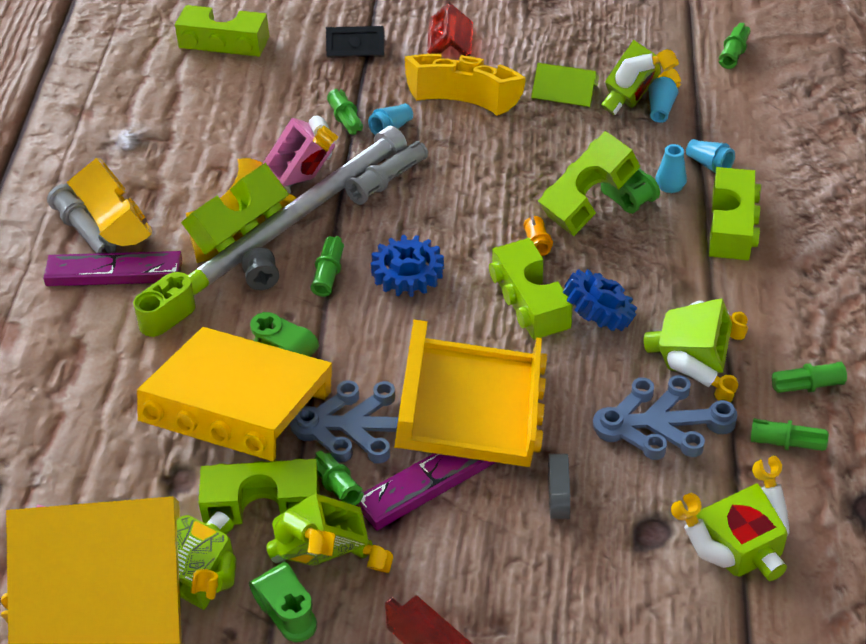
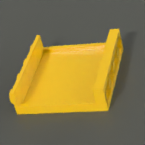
(232, 391)
(471, 400)
(94, 573)

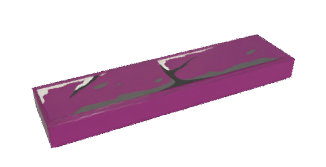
(110, 268)
(416, 487)

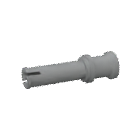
(378, 176)
(75, 214)

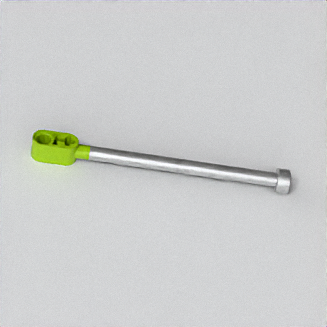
(173, 295)

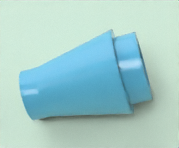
(662, 97)
(390, 116)
(711, 154)
(672, 171)

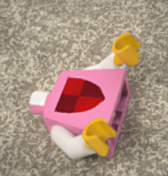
(300, 152)

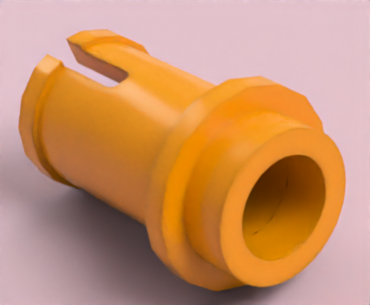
(538, 235)

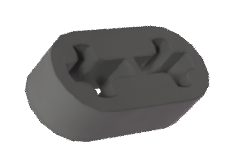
(559, 486)

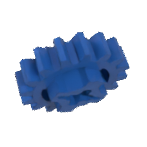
(407, 265)
(600, 300)

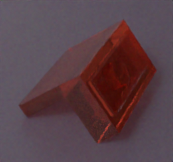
(450, 28)
(420, 624)

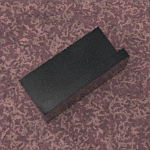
(355, 41)

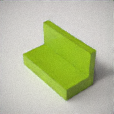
(564, 84)

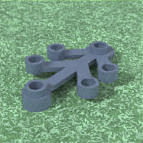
(315, 422)
(619, 422)

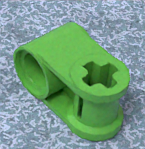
(637, 190)
(283, 334)
(285, 602)

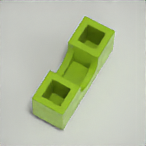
(242, 35)
(603, 161)
(734, 214)
(215, 223)
(537, 307)
(233, 486)

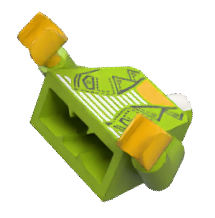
(324, 530)
(205, 558)

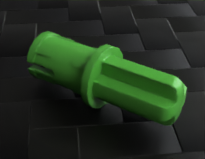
(734, 46)
(344, 111)
(327, 266)
(809, 377)
(788, 435)
(338, 479)

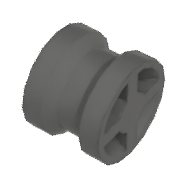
(260, 268)

